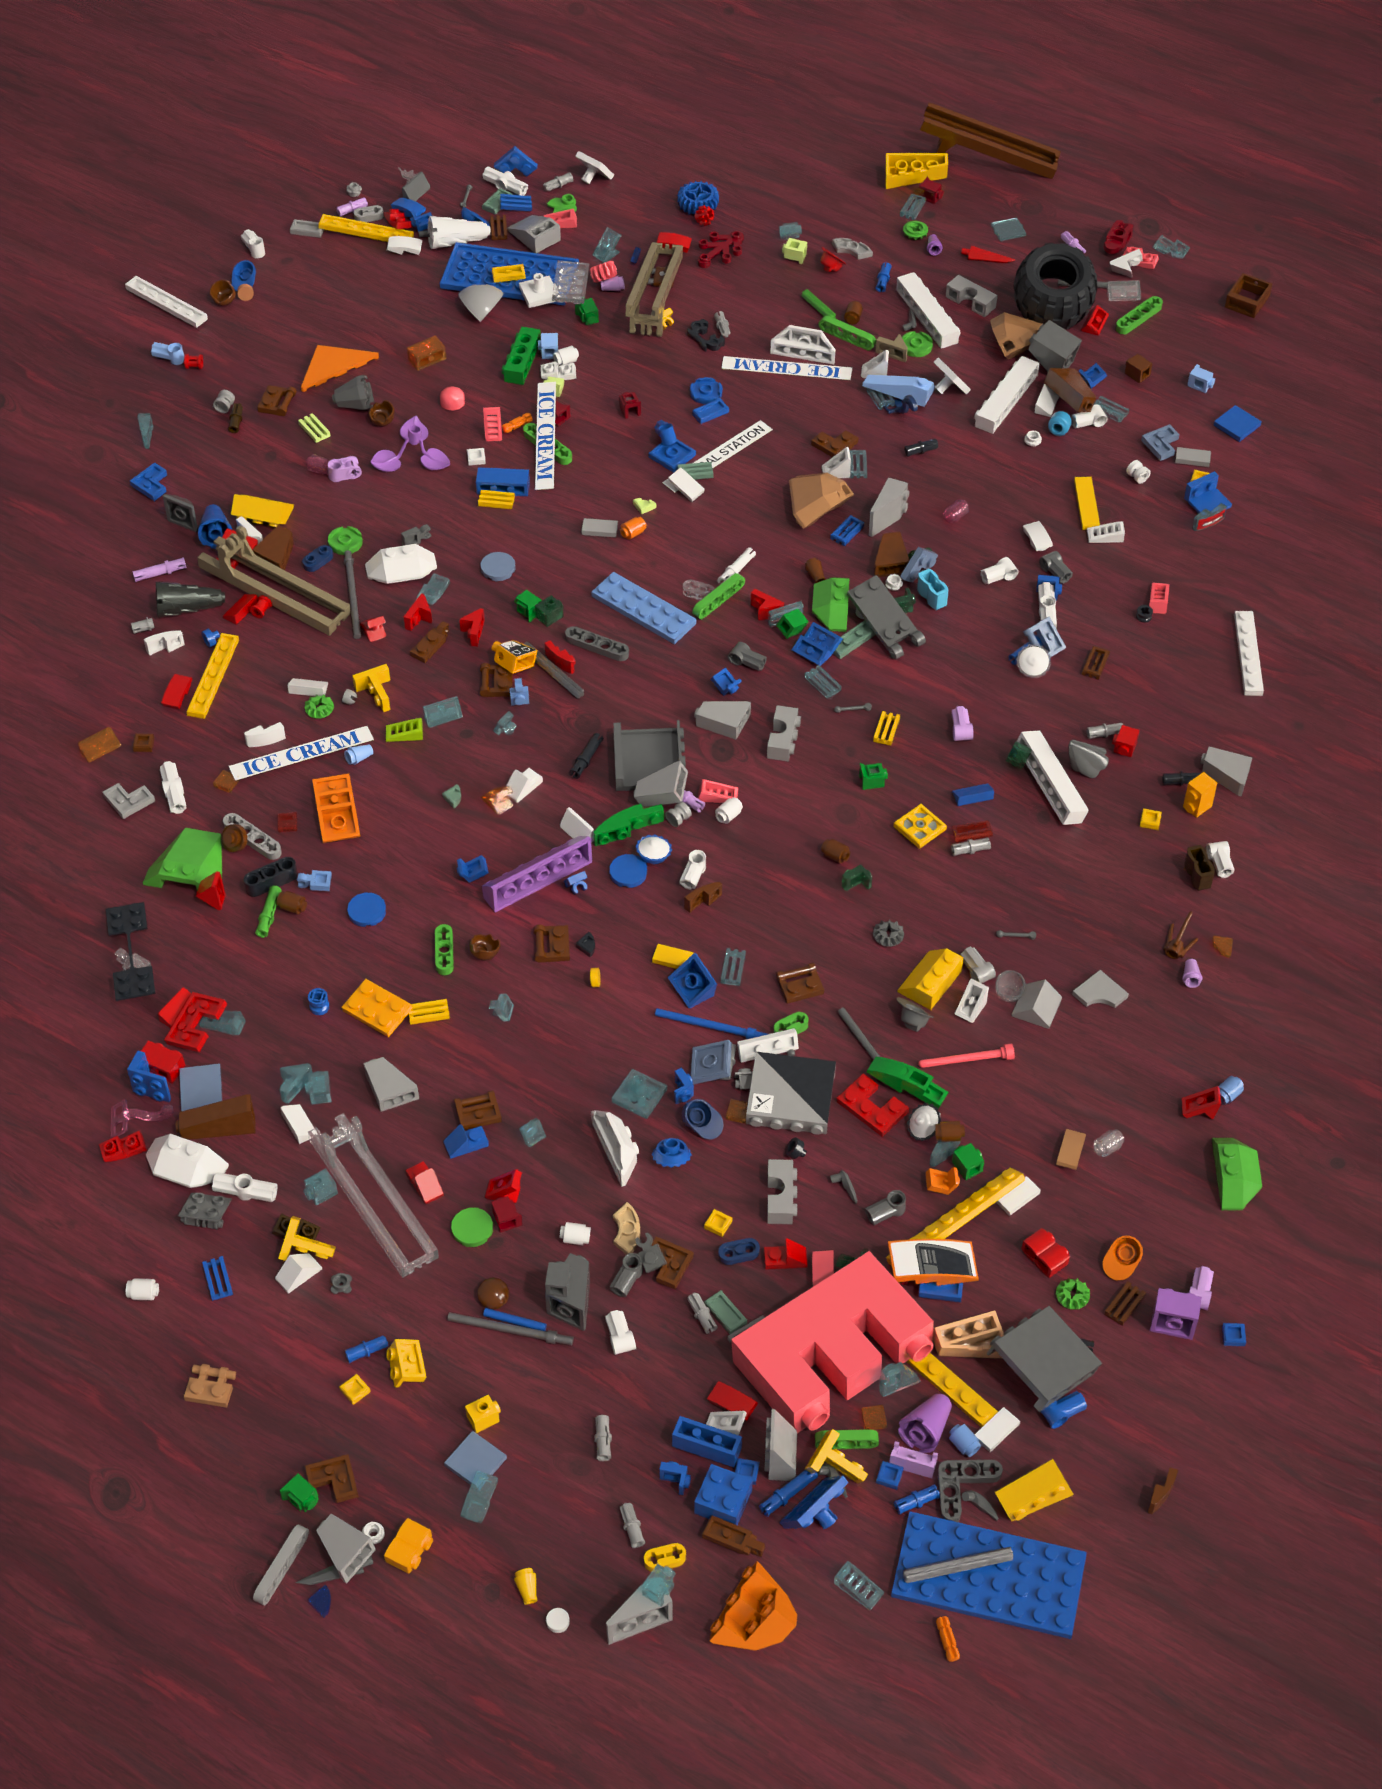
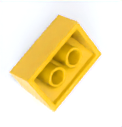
(261, 509)
(932, 977)

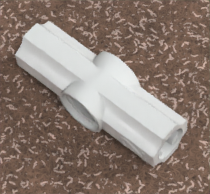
(505, 181)
(1047, 602)
(173, 787)
(233, 1185)

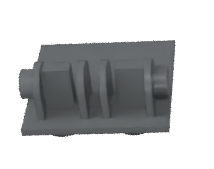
(204, 1209)

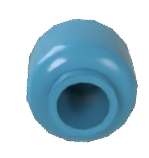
(1059, 423)

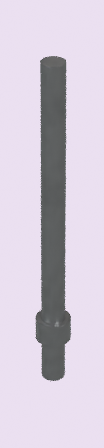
(550, 1336)

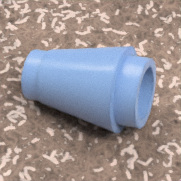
(358, 753)

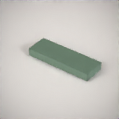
(854, 639)

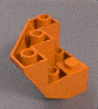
(755, 1613)

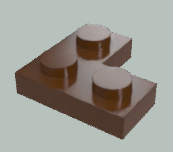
(833, 446)
(677, 1262)
(335, 1472)

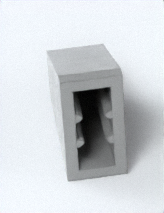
(723, 717)
(1227, 768)
(662, 786)
(389, 1084)
(345, 1546)

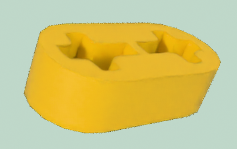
(664, 1556)

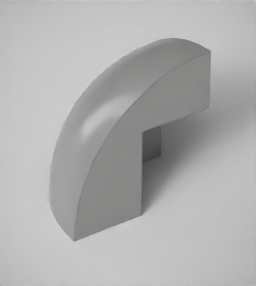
(480, 299)

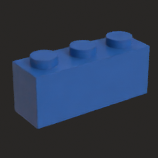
(503, 480)
(707, 1441)

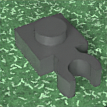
(414, 535)
(651, 1255)

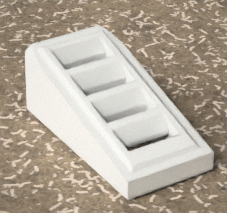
(1112, 533)

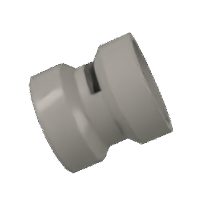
(224, 400)
(678, 814)

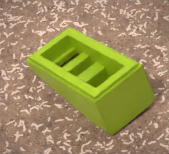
(415, 731)

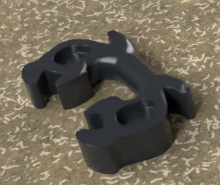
(702, 327)

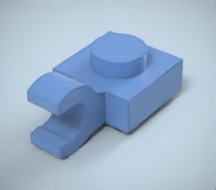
(519, 694)
(317, 881)

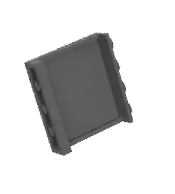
(645, 752)
(1046, 1356)

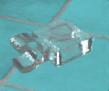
(123, 958)

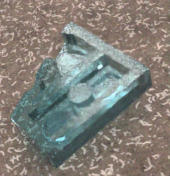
(896, 1377)

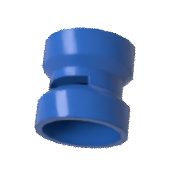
(318, 1001)

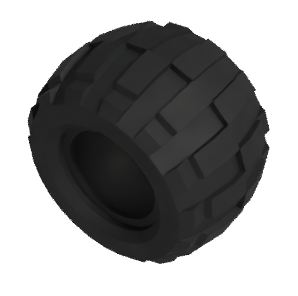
(1045, 303)

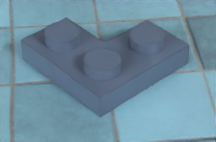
(1159, 441)
(921, 559)

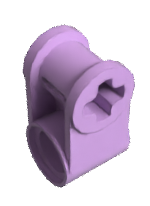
(342, 469)

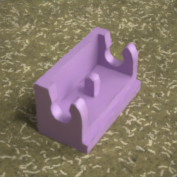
(913, 1460)

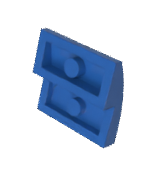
(817, 644)

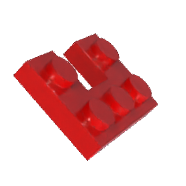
(183, 1030)
(857, 1103)

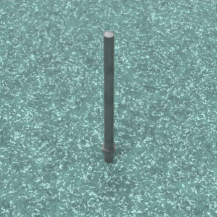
(348, 562)

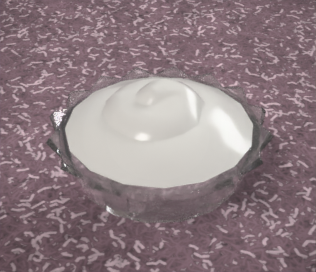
(1033, 661)

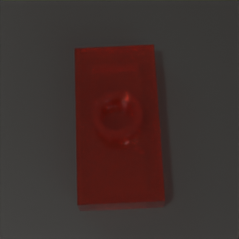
(972, 831)

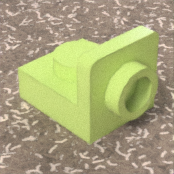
(559, 384)

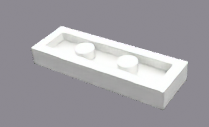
(771, 1043)

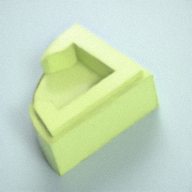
(643, 505)

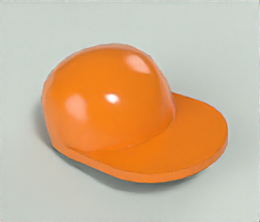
(1122, 1257)

